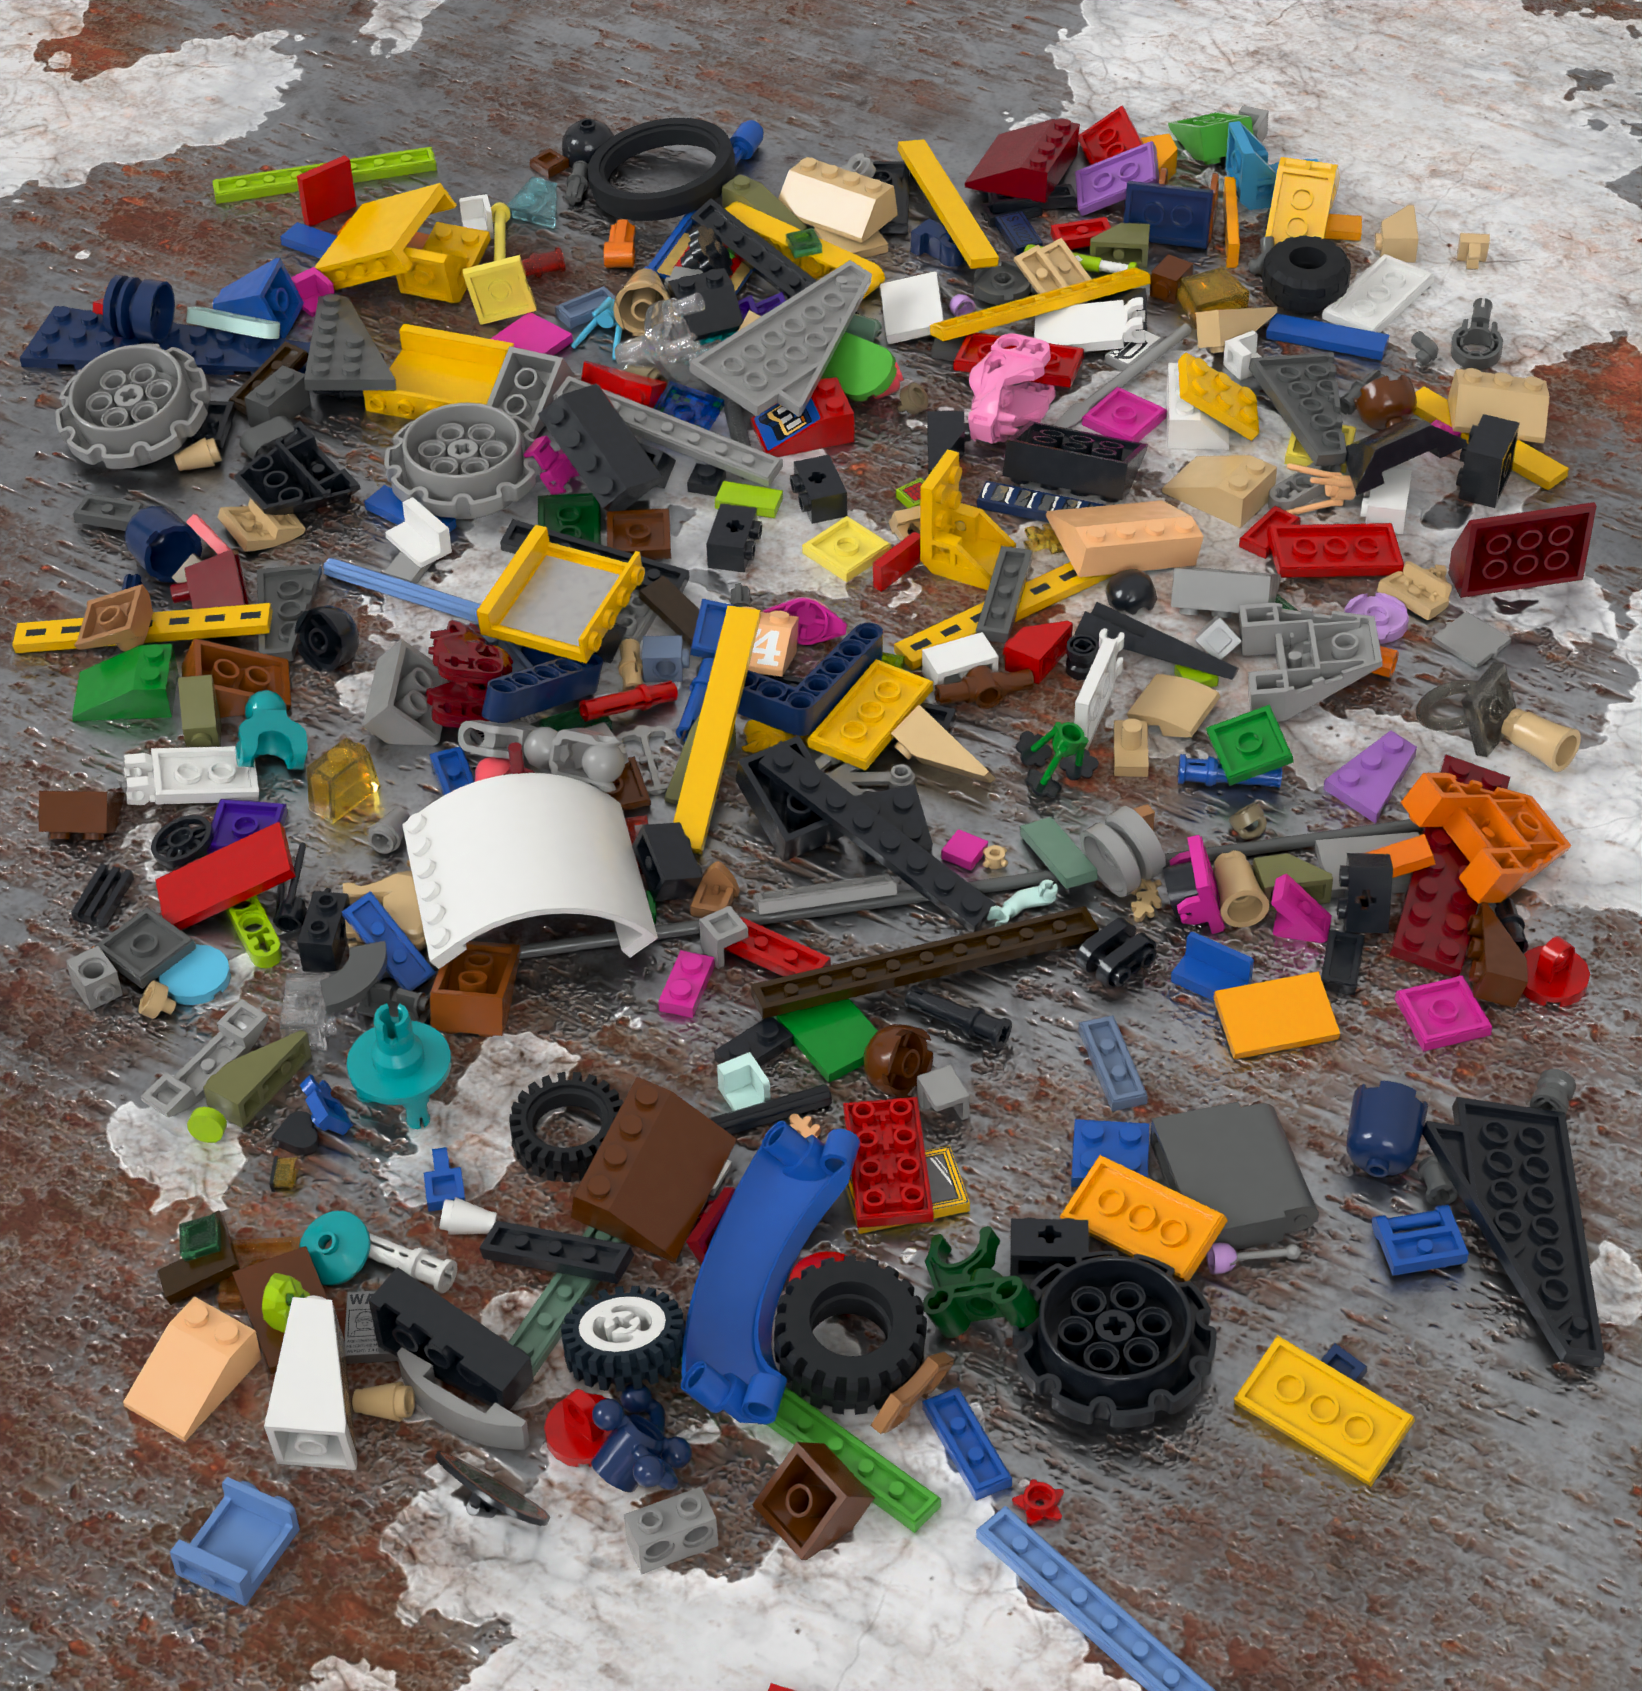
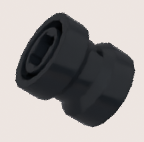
(1081, 655)

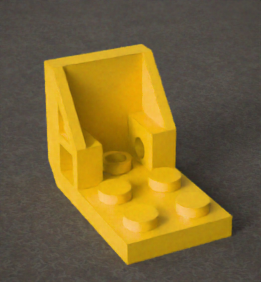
(1302, 198)
(440, 264)
(954, 548)

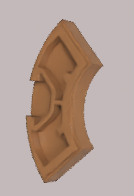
(921, 1384)

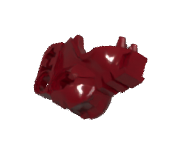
(468, 667)

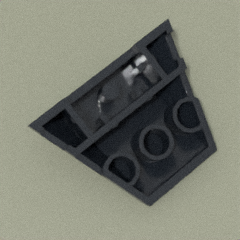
(1393, 446)
(295, 476)

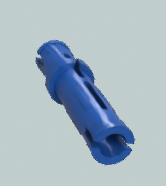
(694, 705)

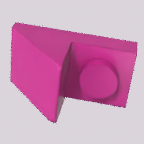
(1298, 913)

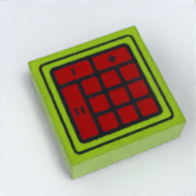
(910, 493)

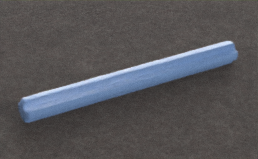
(401, 589)

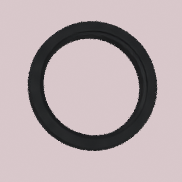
(654, 135)

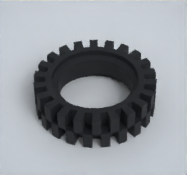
(551, 1096)

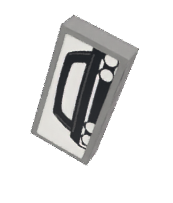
(1124, 357)

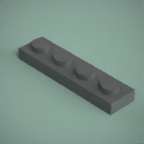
(1004, 593)

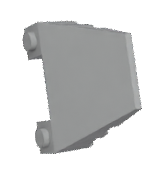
(1312, 654)

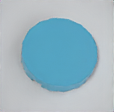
(197, 976)

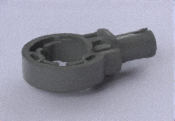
(1477, 334)

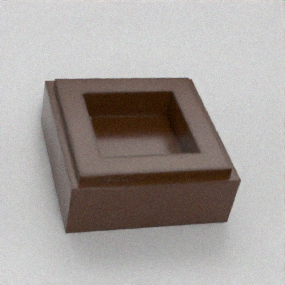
(549, 163)

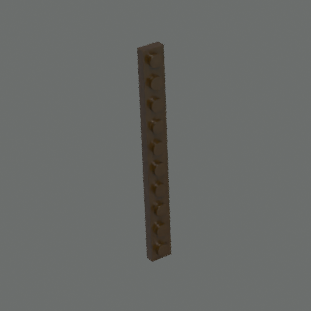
(923, 962)

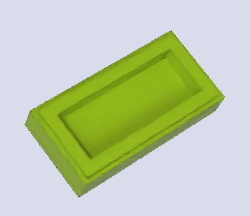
(764, 499)

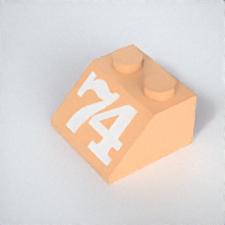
(774, 643)

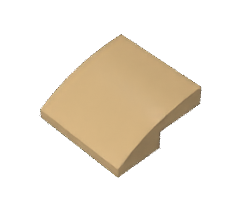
(1051, 267)
(258, 530)
(1174, 705)

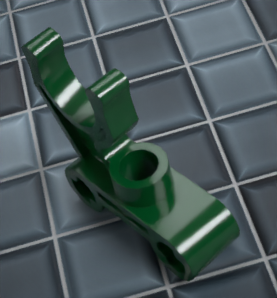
(974, 1290)

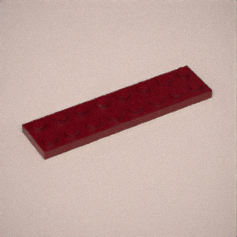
(1436, 902)

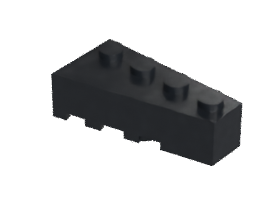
(450, 1340)

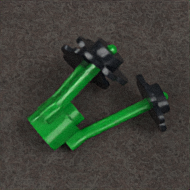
(1067, 743)

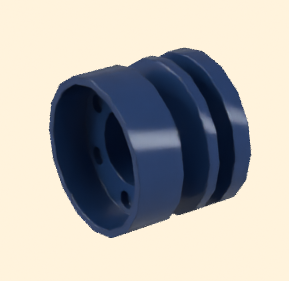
(138, 308)

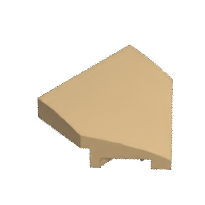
(1420, 589)

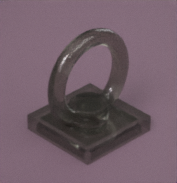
(1484, 705)

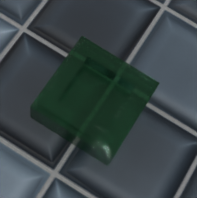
(803, 243)
(200, 1237)

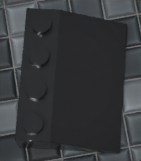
(1073, 461)

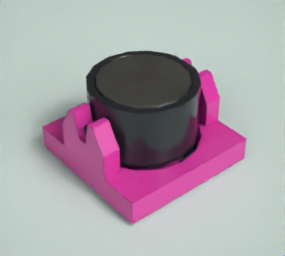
(1193, 887)

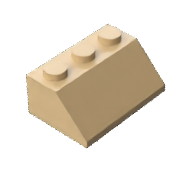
(1502, 397)

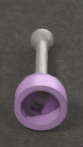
(960, 303)
(1223, 1257)

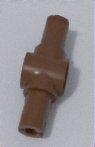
(984, 687)

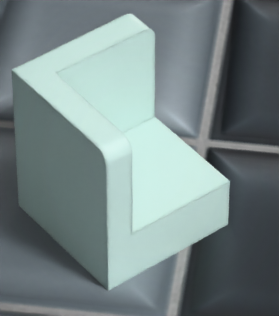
(743, 1082)

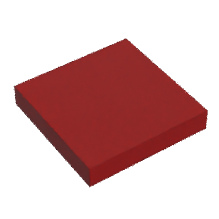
(326, 191)

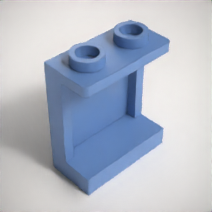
(237, 1542)

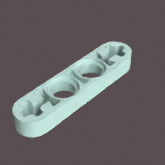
(233, 322)

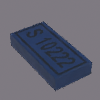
(1017, 231)

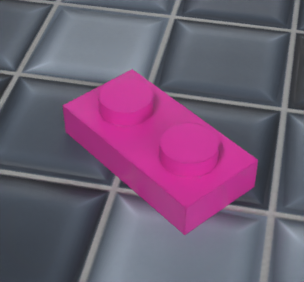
(686, 984)

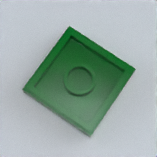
(1249, 745)

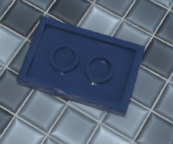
(1174, 212)

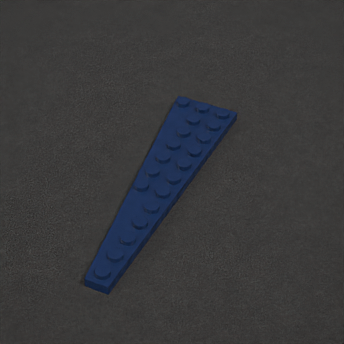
(80, 336)

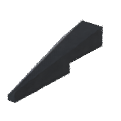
(1150, 641)

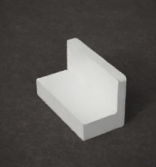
(421, 536)

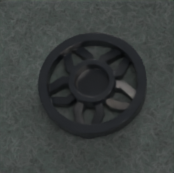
(182, 841)

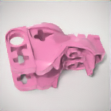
(999, 404)

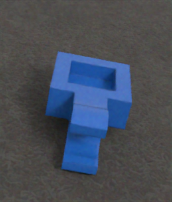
(443, 1182)

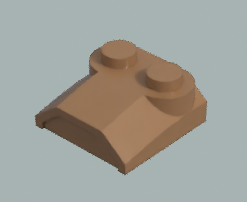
(117, 619)

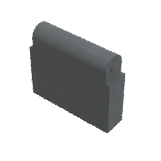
(1238, 1166)

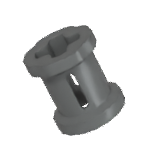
(1439, 1187)

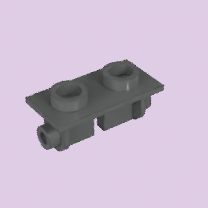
(380, 994)

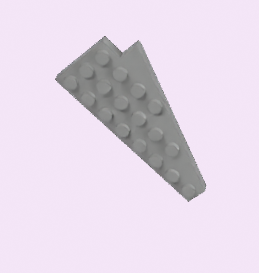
(788, 347)

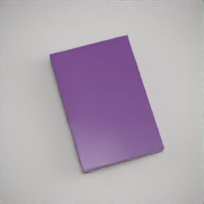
(1107, 180)

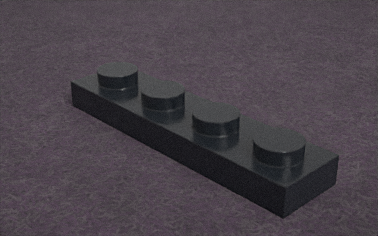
(557, 1252)

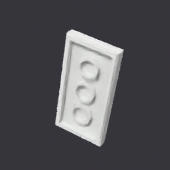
(1379, 295)

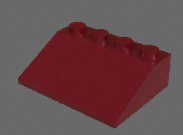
(1027, 160)
(1522, 550)

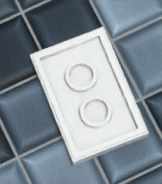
(911, 306)

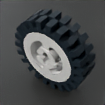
(623, 1338)

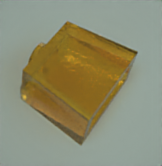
(1211, 291)
(341, 780)

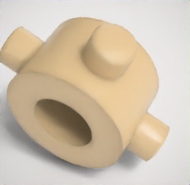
(995, 857)

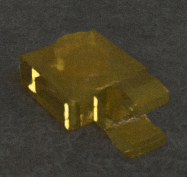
(1042, 539)

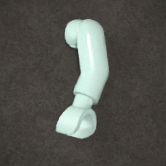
(1024, 899)

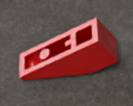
(623, 383)

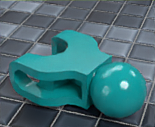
(270, 732)

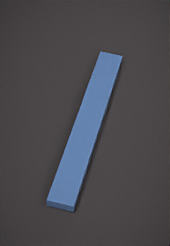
(1086, 1605)

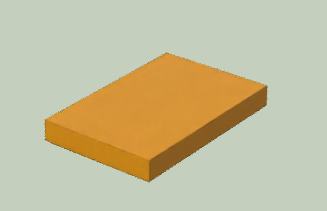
(1276, 1015)

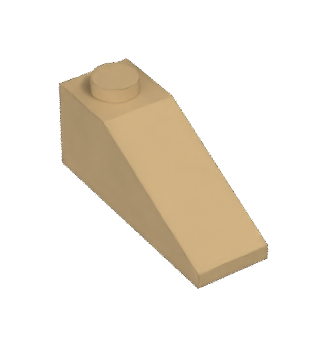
(1221, 325)
(932, 745)

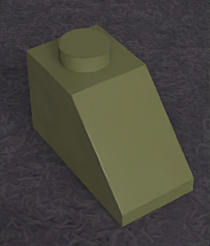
(1123, 244)
(199, 711)
(1311, 878)

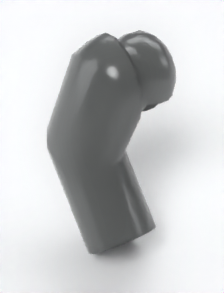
(1256, 265)
(1427, 348)

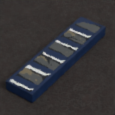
(1025, 502)

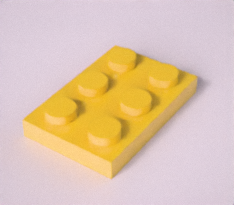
(1218, 396)

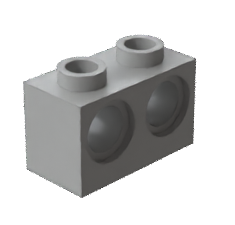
(671, 1530)

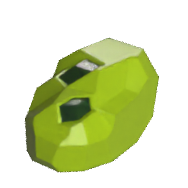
(278, 1299)

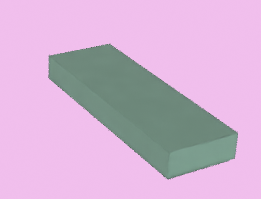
(1058, 852)

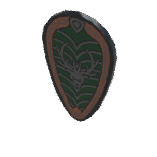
(493, 1492)

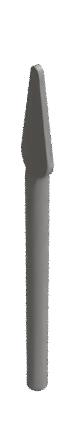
(1076, 411)

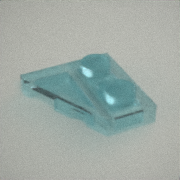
(536, 202)

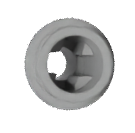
(388, 831)

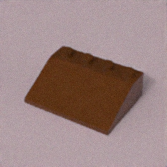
(653, 1171)

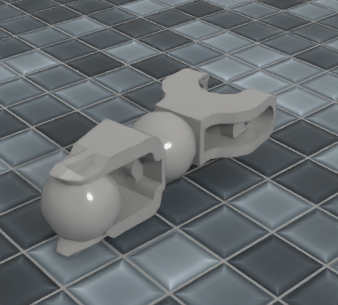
(550, 749)

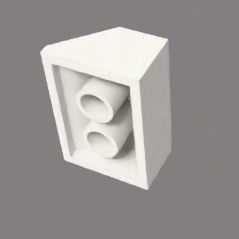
(1187, 424)

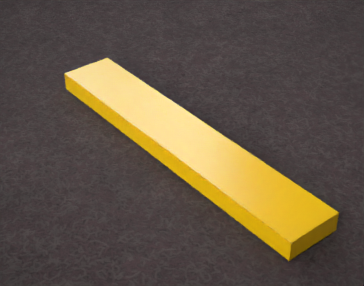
(1527, 460)

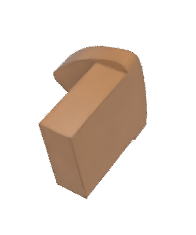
(715, 891)

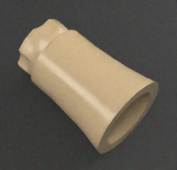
(1542, 738)
(1239, 892)

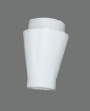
(465, 1218)

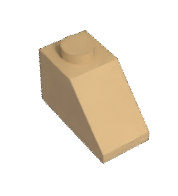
(1399, 235)

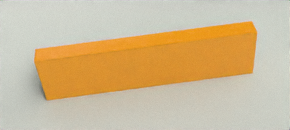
(1231, 225)

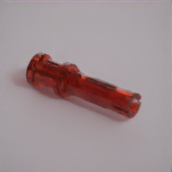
(544, 263)

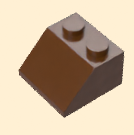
(79, 812)
(812, 1499)

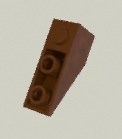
(1497, 962)

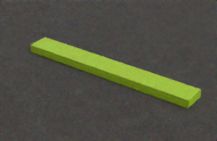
(285, 180)

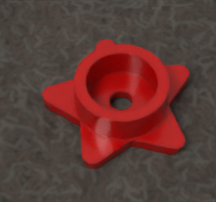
(1039, 1492)

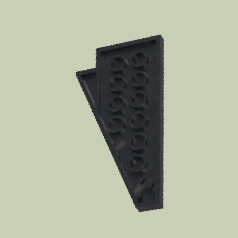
(1524, 1197)

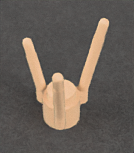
(1337, 487)

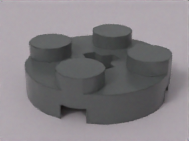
(1001, 284)

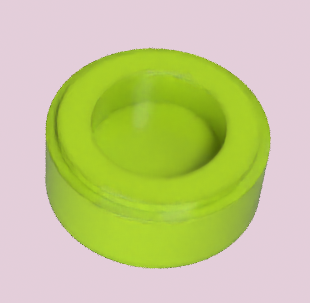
(206, 1124)

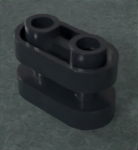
(1116, 953)

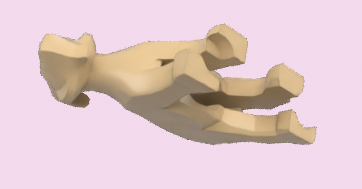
(398, 898)

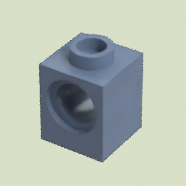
(664, 658)

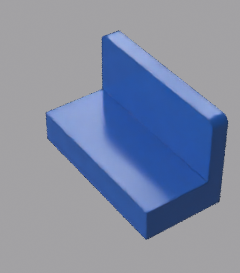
(1211, 967)

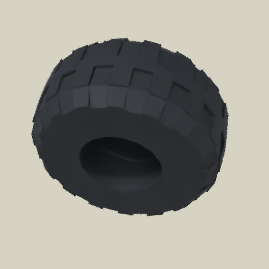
(1305, 274)

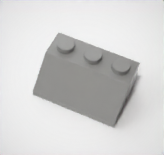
(1220, 590)
(398, 698)

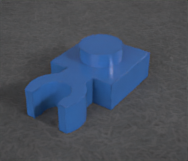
(326, 1110)

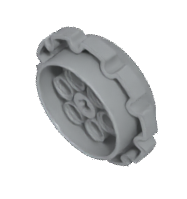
(133, 406)
(462, 460)

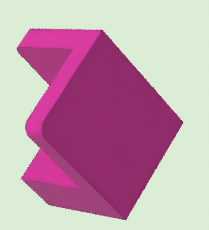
(310, 286)

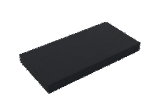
(895, 174)

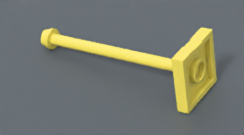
(500, 286)

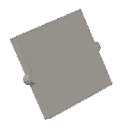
(1471, 639)

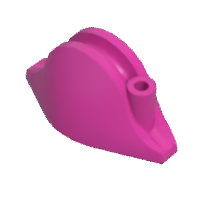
(815, 621)

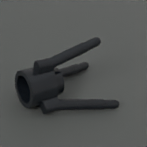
(291, 911)

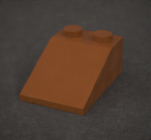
(237, 674)
(475, 990)

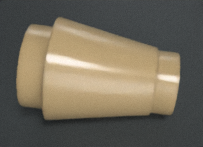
(198, 455)
(385, 1401)

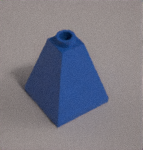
(263, 294)

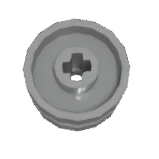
(1123, 851)

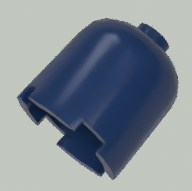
(161, 541)
(1385, 1128)

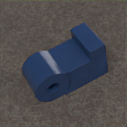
(935, 241)

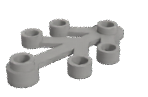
(847, 777)

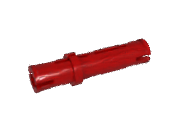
(641, 698)

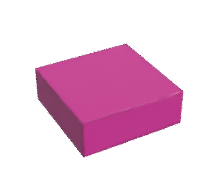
(964, 849)

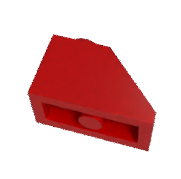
(1037, 648)

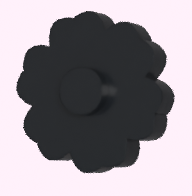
(706, 251)

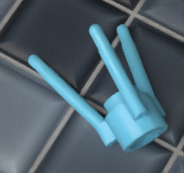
(605, 318)

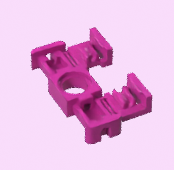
(555, 463)

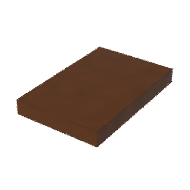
(251, 1287)

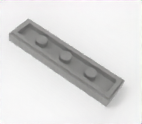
(824, 894)

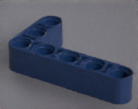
(541, 687)
(804, 707)

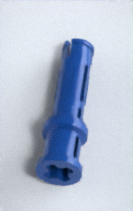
(1210, 771)

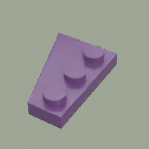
(1372, 775)

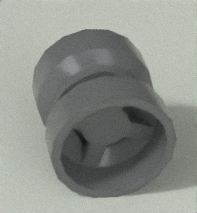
(1553, 1091)

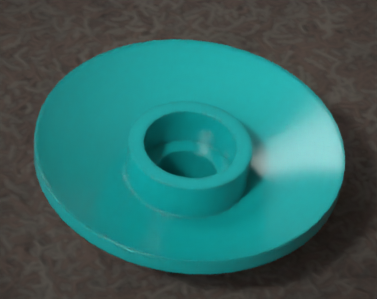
(348, 1247)

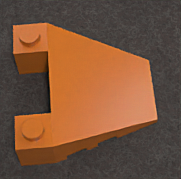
(1497, 831)

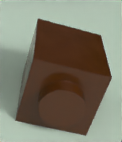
(1167, 278)

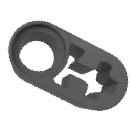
(262, 437)

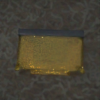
(283, 1173)

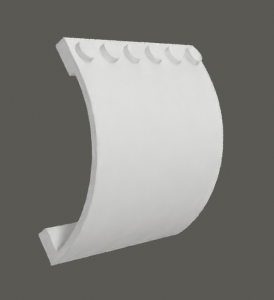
(522, 852)

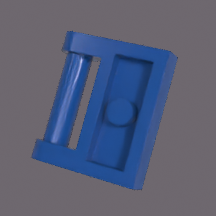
(1420, 1248)

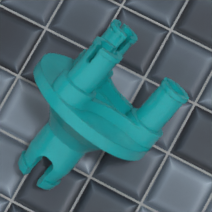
(399, 1063)

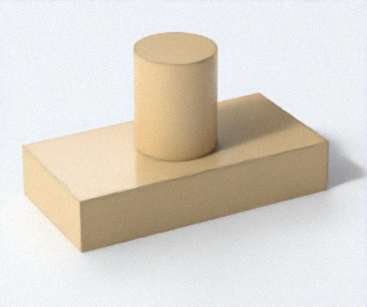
(1130, 748)

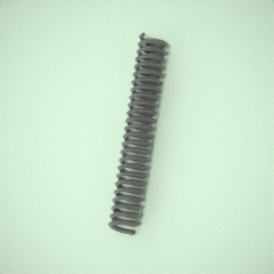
(739, 421)

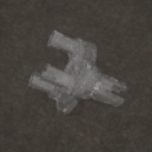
(666, 339)

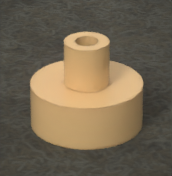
(156, 1000)

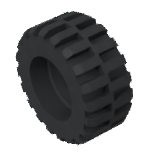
(857, 1290)

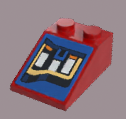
(823, 424)

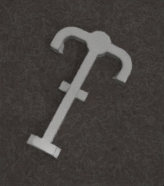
(643, 734)

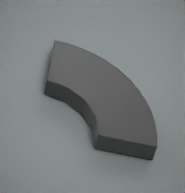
(356, 978)

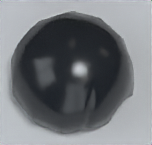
(1131, 591)

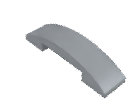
(237, 1036)
(494, 1428)

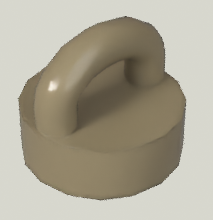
(913, 399)
(1247, 816)

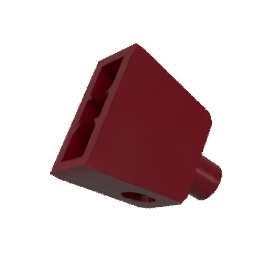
(213, 583)

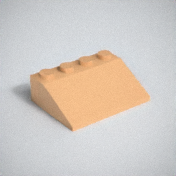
(1126, 537)

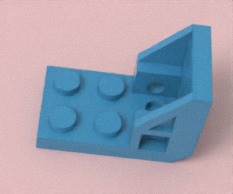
(1249, 166)

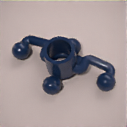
(637, 1447)

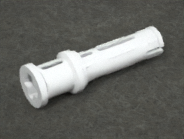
(414, 1262)

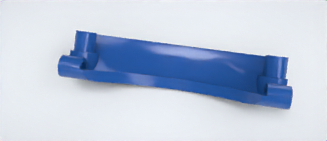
(747, 1263)

